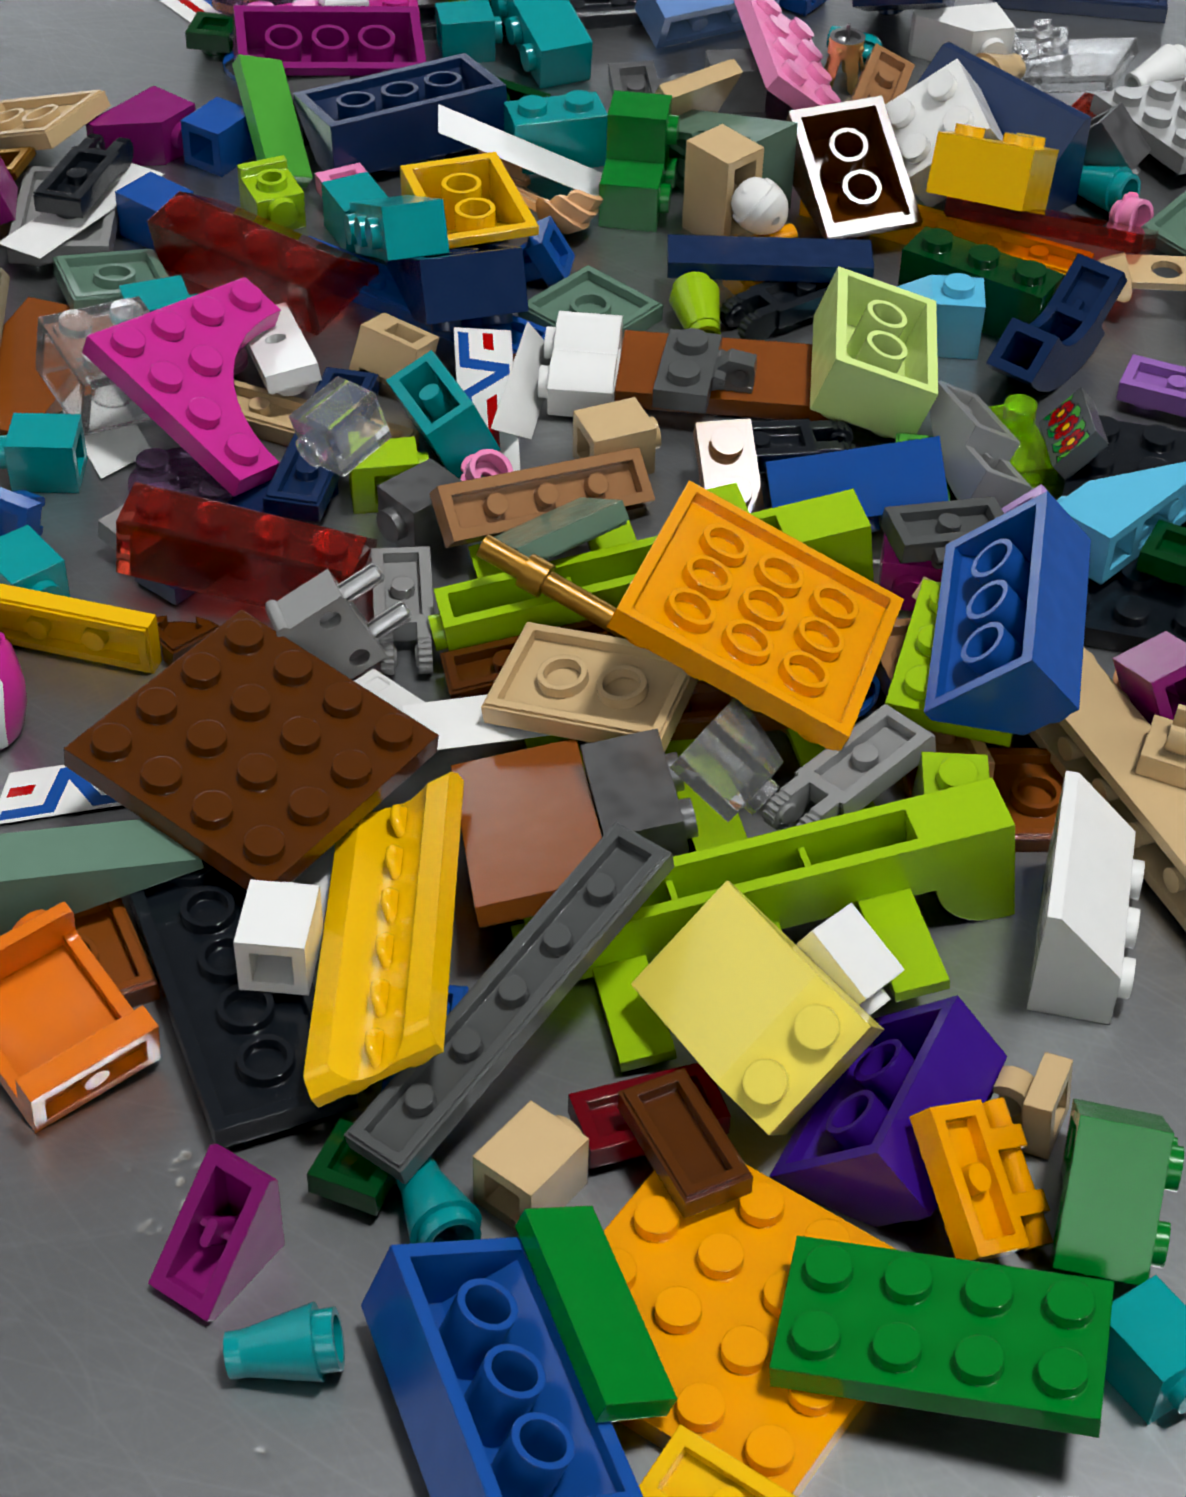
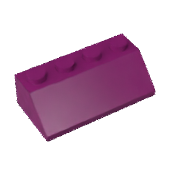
(330, 38)

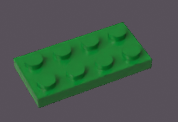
(944, 1335)

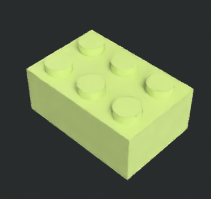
(874, 355)

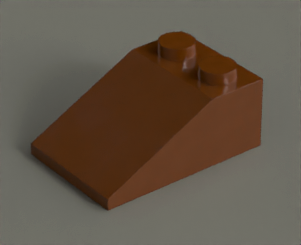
(852, 170)

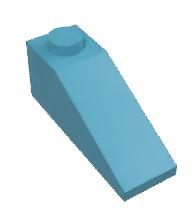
(959, 312)
(1123, 512)

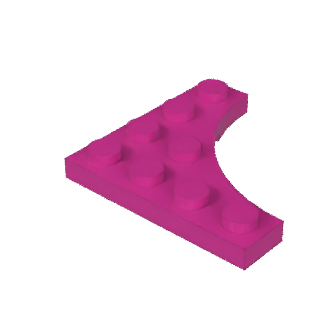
(182, 376)

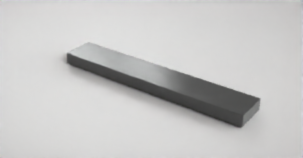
(510, 1002)

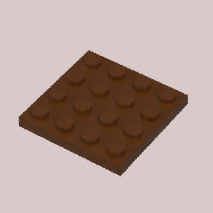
(251, 752)

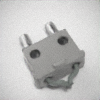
(329, 624)

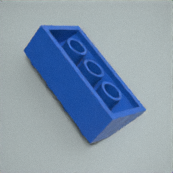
(1011, 622)
(487, 1376)

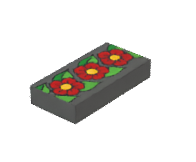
(1073, 434)

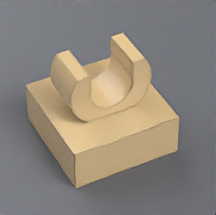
(1165, 750)
(1038, 1101)

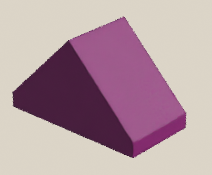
(221, 1235)

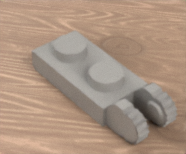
(407, 580)
(847, 780)

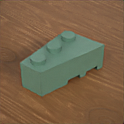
(775, 136)

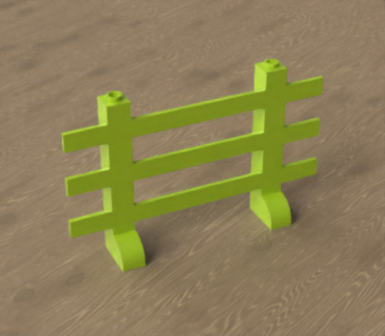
(873, 857)

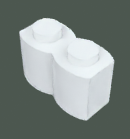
(583, 361)

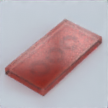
(1057, 225)

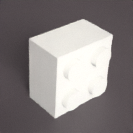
(936, 106)

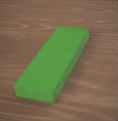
(271, 113)

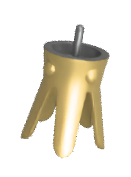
(846, 48)

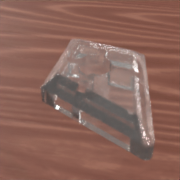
(1042, 42)

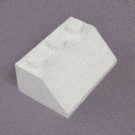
(1086, 909)

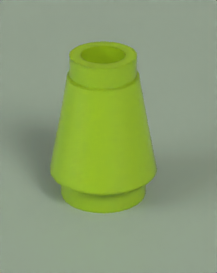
(696, 302)

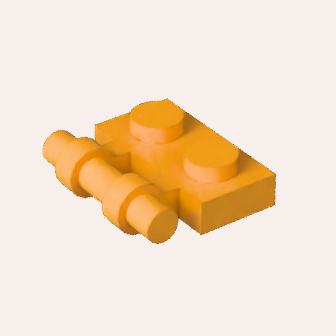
(981, 1179)

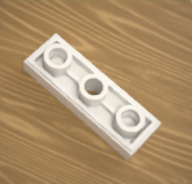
(284, 357)

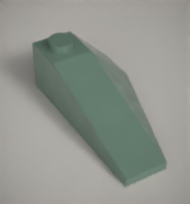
(84, 866)

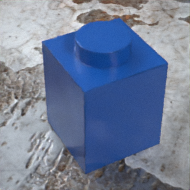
(216, 137)
(140, 202)

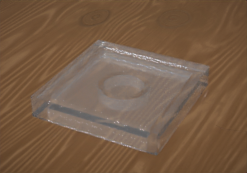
(1088, 67)

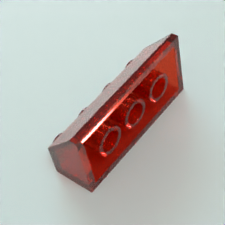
(223, 243)
(228, 547)

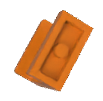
(63, 1020)

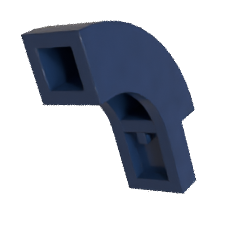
(1065, 332)

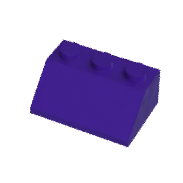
(858, 1140)

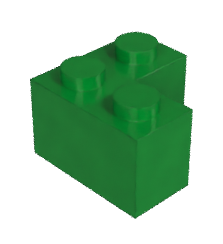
(637, 164)
(1114, 1191)

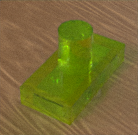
(1031, 455)

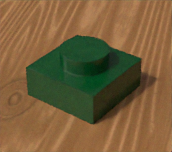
(210, 33)
(1165, 553)
(348, 1176)

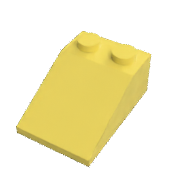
(755, 1010)

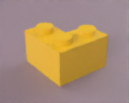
(990, 171)

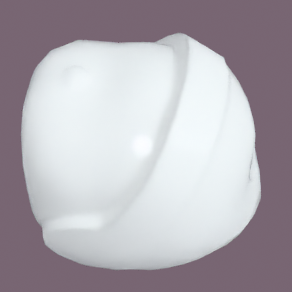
(759, 206)

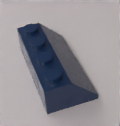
(1030, 111)
(394, 113)

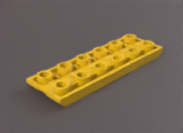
(386, 944)

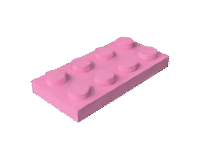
(786, 55)

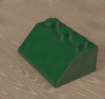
(1011, 284)

